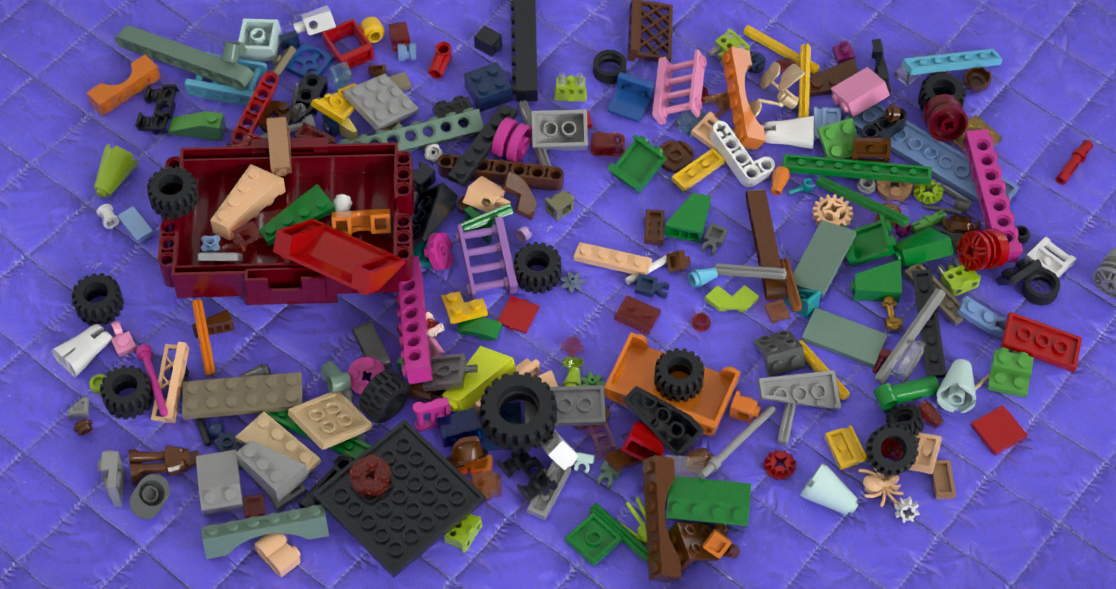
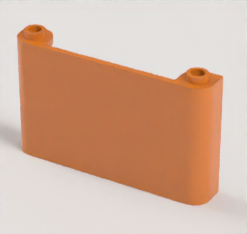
(637, 368)

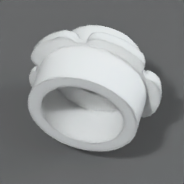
(433, 157)

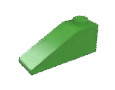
(199, 125)

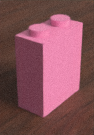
(859, 92)

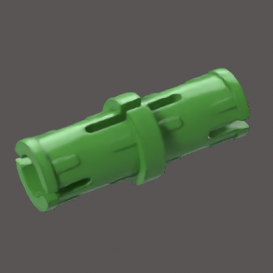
(928, 221)

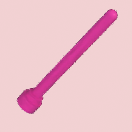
(145, 354)

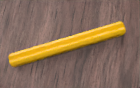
(777, 47)
(804, 81)

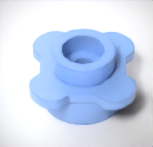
(210, 248)

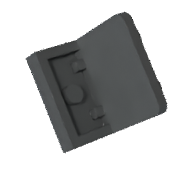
(781, 352)

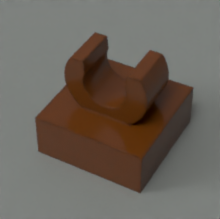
(677, 261)

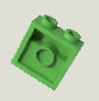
(1010, 372)

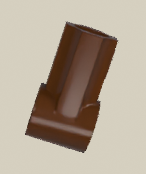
(417, 393)

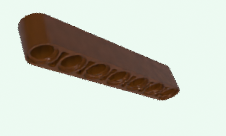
(535, 175)
(765, 241)

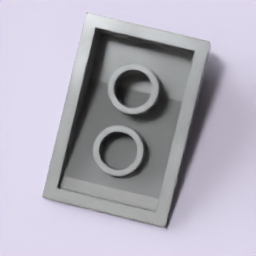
(560, 129)
(219, 482)

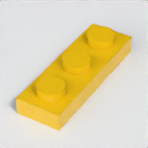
(698, 169)

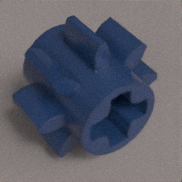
(758, 61)

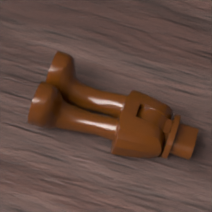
(176, 462)

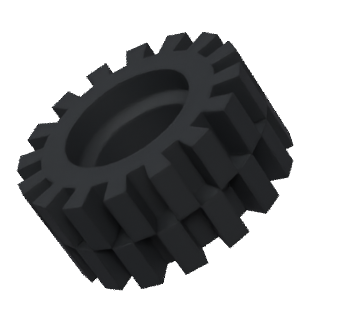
(906, 413)

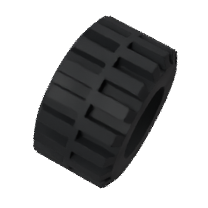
(941, 84)
(170, 180)
(537, 255)
(93, 287)
(679, 388)
(384, 396)
(126, 405)
(908, 444)

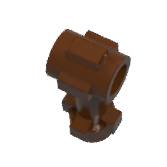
(733, 550)

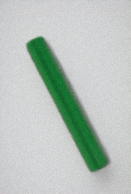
(627, 537)

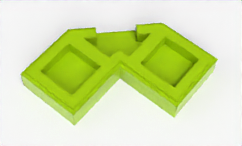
(740, 301)

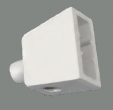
(322, 18)

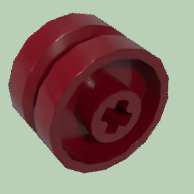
(945, 117)

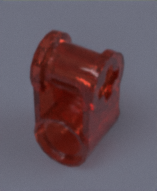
(606, 143)

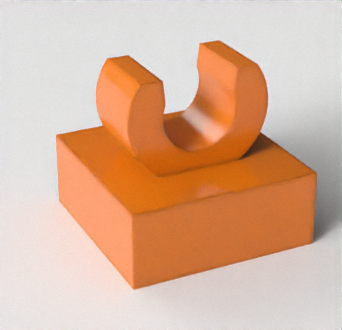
(717, 544)

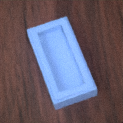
(135, 225)

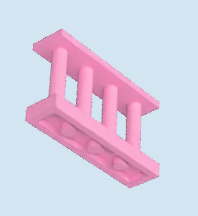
(665, 81)

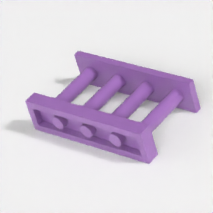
(500, 247)

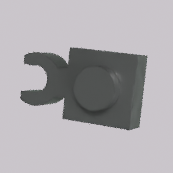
(714, 237)

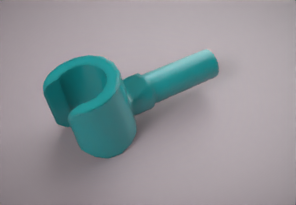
(805, 187)

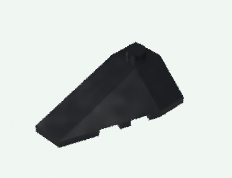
(431, 209)
(671, 425)

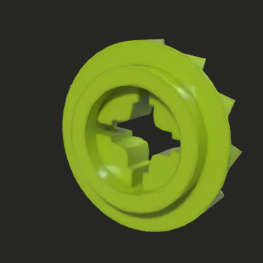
(927, 197)

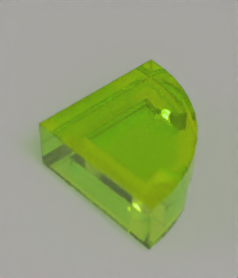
(572, 362)

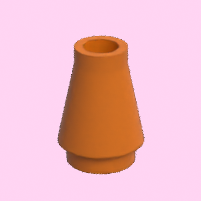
(779, 179)

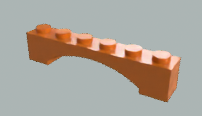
(747, 128)

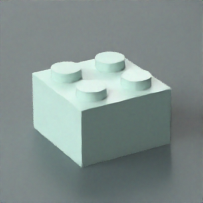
(260, 39)

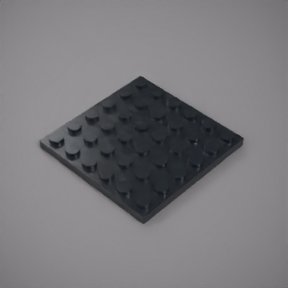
(416, 509)

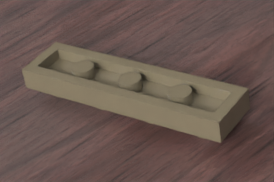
(949, 304)

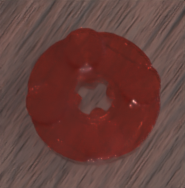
(367, 465)

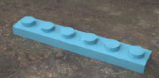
(951, 61)

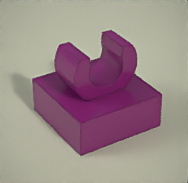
(843, 52)

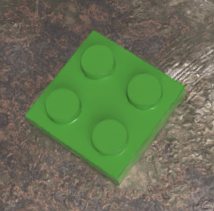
(838, 139)

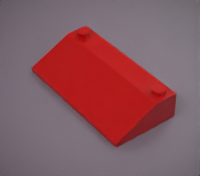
(337, 255)

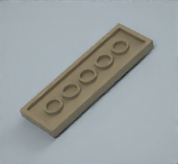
(241, 395)

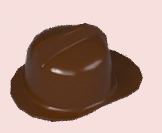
(466, 450)

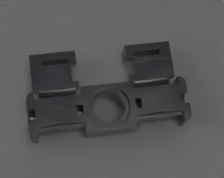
(880, 65)
(164, 99)
(538, 481)

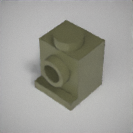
(559, 204)

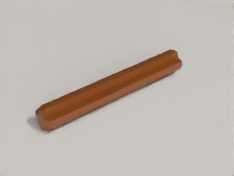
(791, 288)

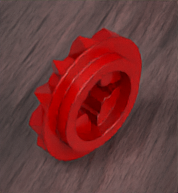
(779, 472)

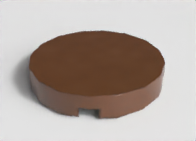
(677, 155)

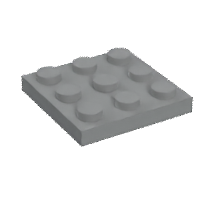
(380, 102)

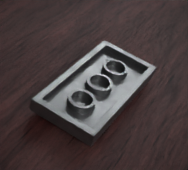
(575, 406)

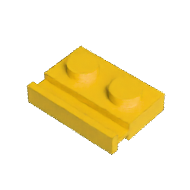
(845, 447)

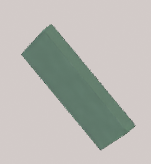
(823, 257)
(844, 337)

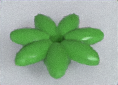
(591, 380)

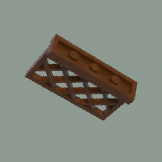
(636, 25)

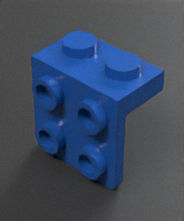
(631, 97)

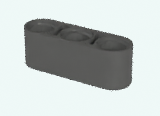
(370, 343)

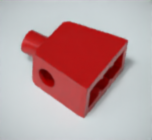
(642, 442)

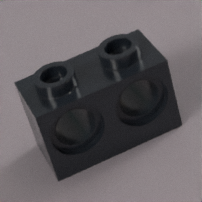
(311, 88)

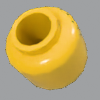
(372, 29)

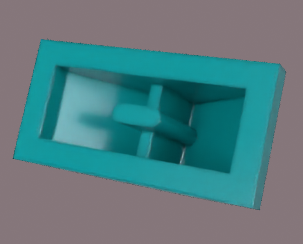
(809, 299)

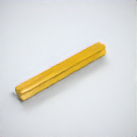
(818, 366)

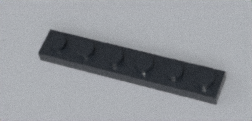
(480, 147)
(930, 333)

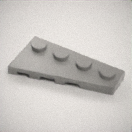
(806, 389)

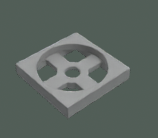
(220, 257)

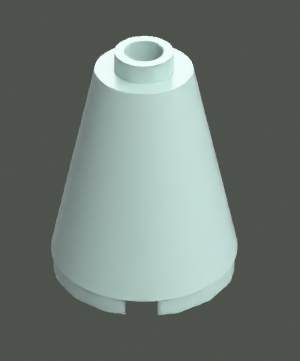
(958, 388)
(829, 491)

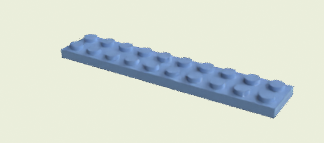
(924, 150)

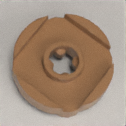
(891, 193)

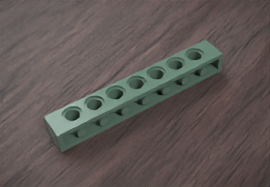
(473, 128)

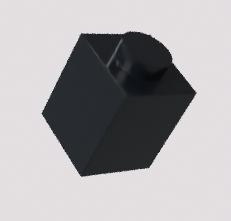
(488, 41)

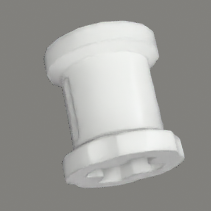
(106, 213)

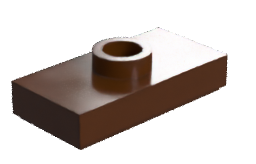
(654, 227)
(619, 460)

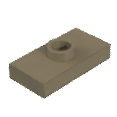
(282, 60)

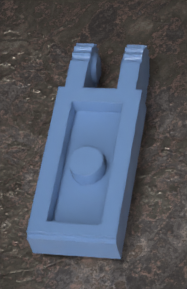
(981, 317)

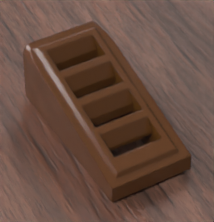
(217, 324)

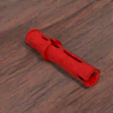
(1078, 157)

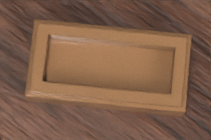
(943, 480)

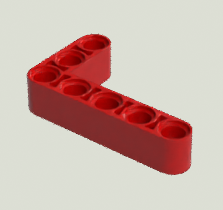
(257, 104)

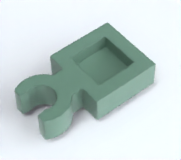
(608, 474)

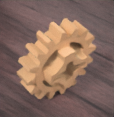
(835, 212)

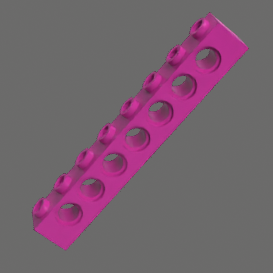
(991, 188)
(414, 328)

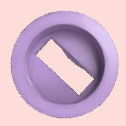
(523, 234)

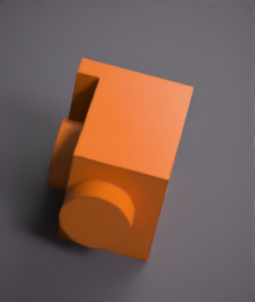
(744, 408)

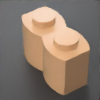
(278, 553)

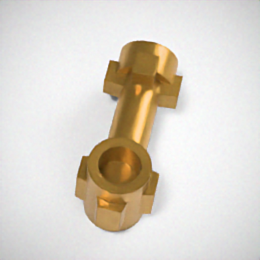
(891, 323)

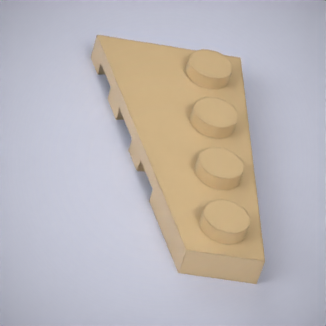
(272, 435)

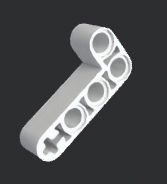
(723, 136)

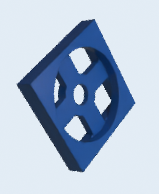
(317, 53)

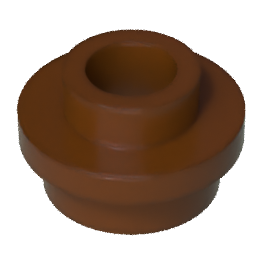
(892, 113)
(83, 427)

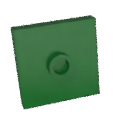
(593, 539)

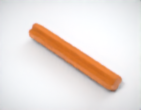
(203, 337)

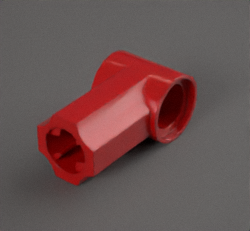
(441, 59)

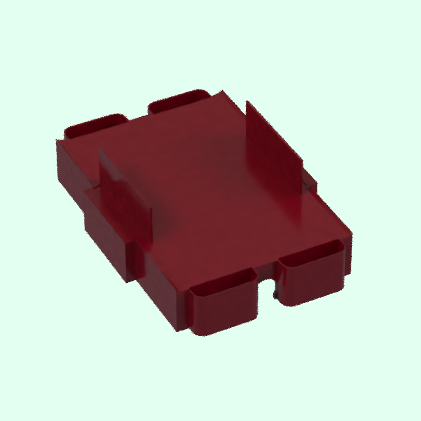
(367, 172)

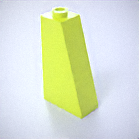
(490, 366)

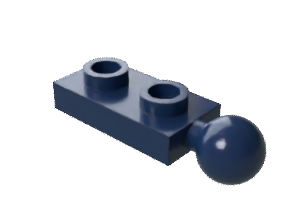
(225, 441)

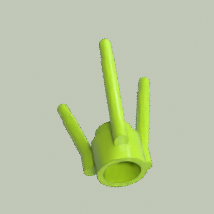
(641, 536)

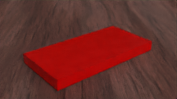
(1041, 341)

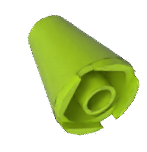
(113, 170)

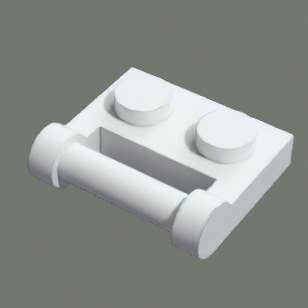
(1049, 260)

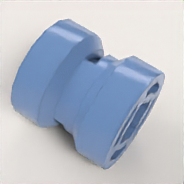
(407, 52)

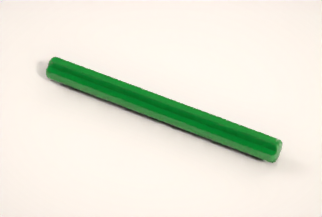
(863, 201)

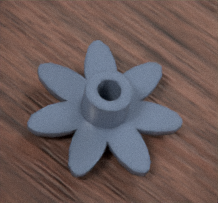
(572, 281)

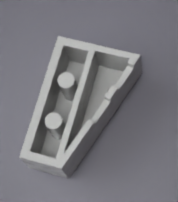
(271, 469)

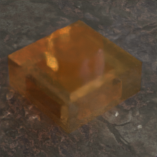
(777, 311)

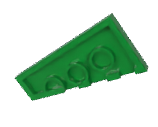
(310, 205)

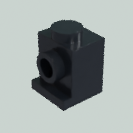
(423, 177)

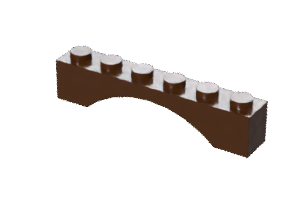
(663, 560)

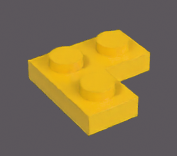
(461, 311)

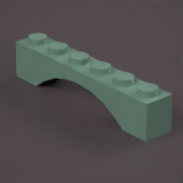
(224, 537)

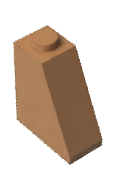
(279, 145)

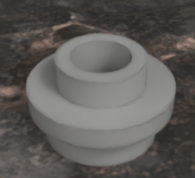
(865, 182)

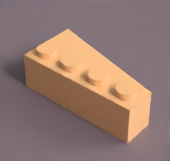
(246, 200)

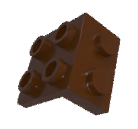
(688, 542)

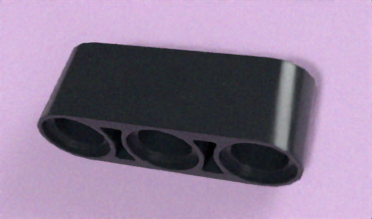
(883, 128)

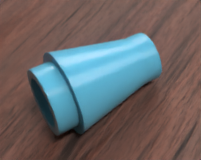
(699, 277)

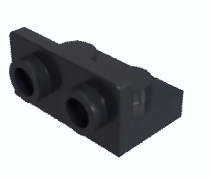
(457, 105)

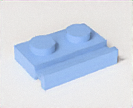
(825, 117)

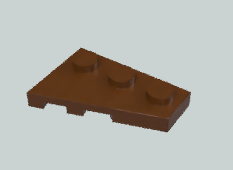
(823, 82)

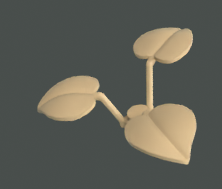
(784, 97)

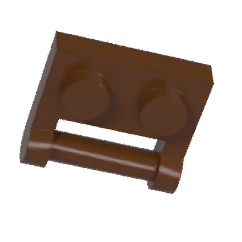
(871, 148)

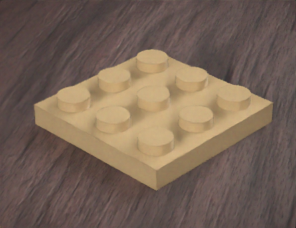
(329, 419)

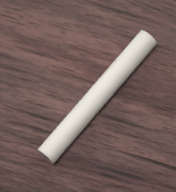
(655, 265)

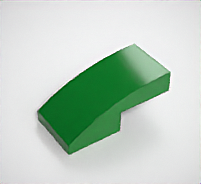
(482, 327)

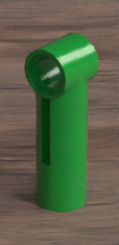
(891, 395)

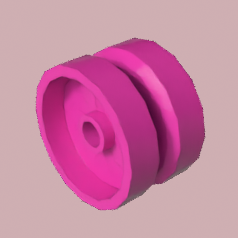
(512, 140)

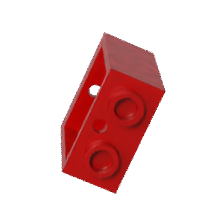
(355, 57)

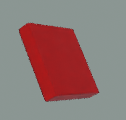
(999, 430)

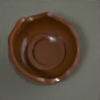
(977, 79)

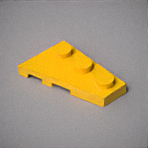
(335, 105)

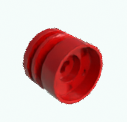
(983, 249)

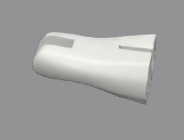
(792, 132)
(81, 350)

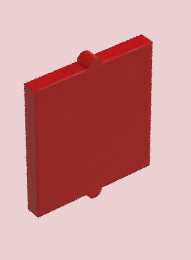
(518, 314)

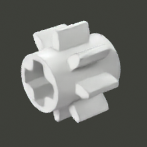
(910, 513)

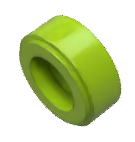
(95, 382)

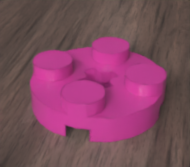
(439, 251)
(357, 368)

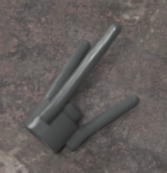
(298, 110)
(962, 203)

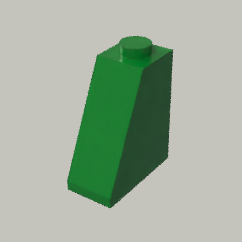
(690, 219)
(923, 247)
(878, 283)

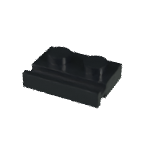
(1018, 272)

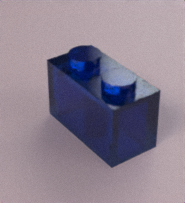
(458, 425)

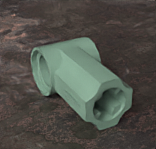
(233, 51)
(335, 378)

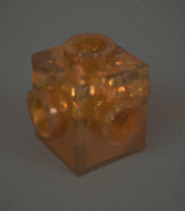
(487, 483)

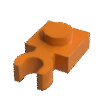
(475, 466)

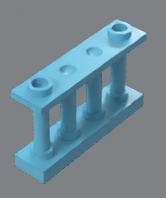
(226, 93)

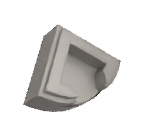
(80, 409)

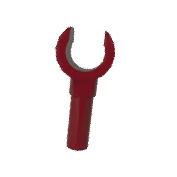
(884, 354)

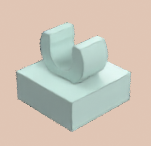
(585, 459)

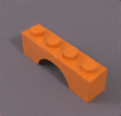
(107, 97)

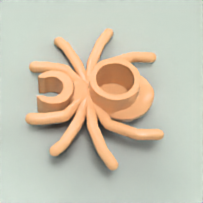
(877, 484)

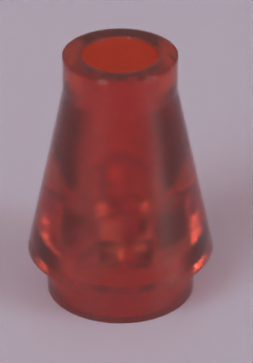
(930, 414)

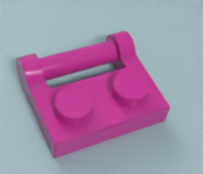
(436, 408)

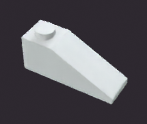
(559, 450)

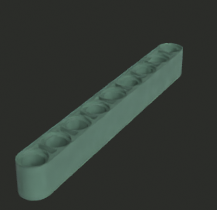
(184, 57)

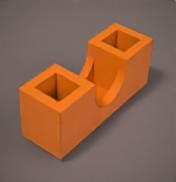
(362, 220)

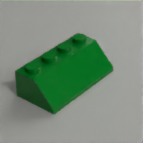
(709, 500)

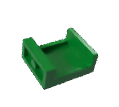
(638, 164)
(871, 242)

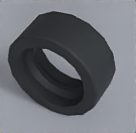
(608, 56)
(1038, 298)

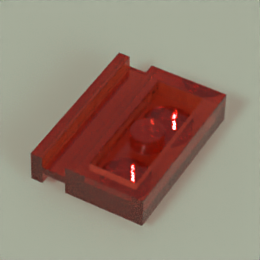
(637, 314)

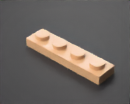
(612, 259)

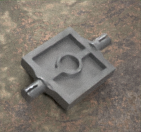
(448, 372)

